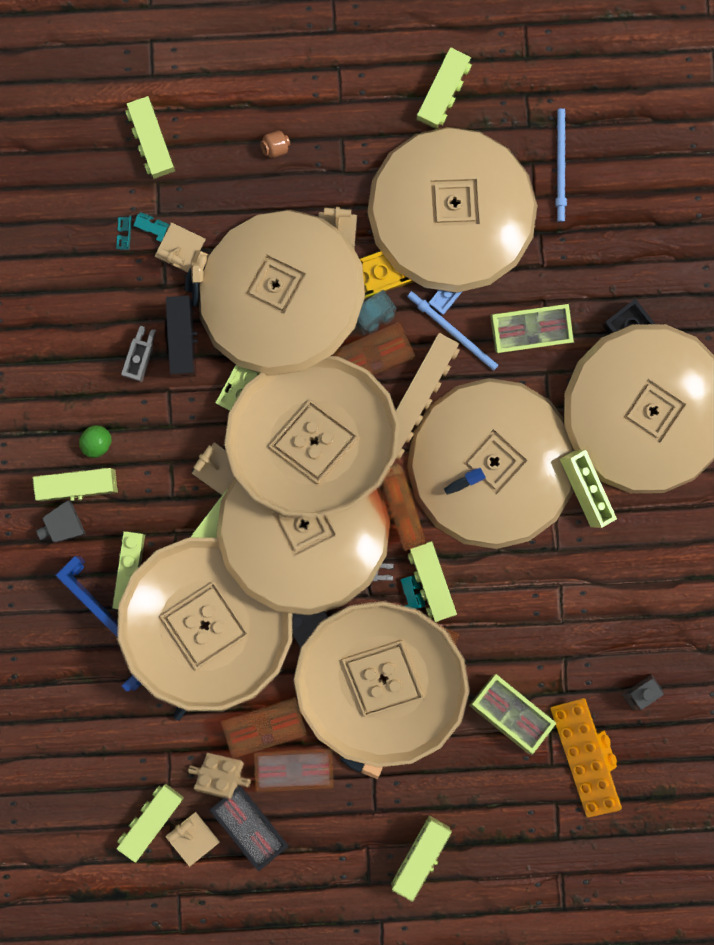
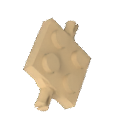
(219, 776)

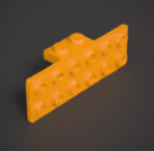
(588, 757)

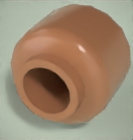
(275, 144)

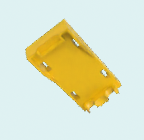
(380, 274)

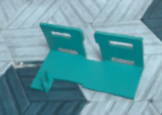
(155, 228)
(125, 245)
(408, 591)

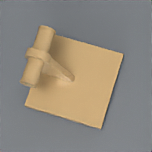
(342, 221)
(179, 247)
(214, 468)
(192, 839)

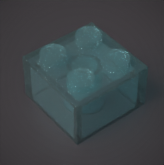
(376, 311)

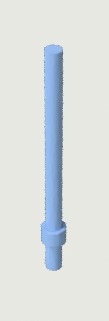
(561, 201)
(425, 307)

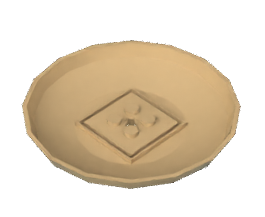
(447, 244)
(300, 319)
(612, 399)
(327, 402)
(463, 434)
(300, 567)
(164, 638)
(375, 718)

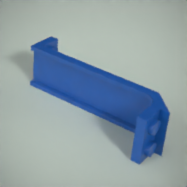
(74, 567)

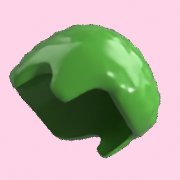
(95, 441)

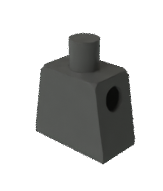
(61, 524)
(643, 693)

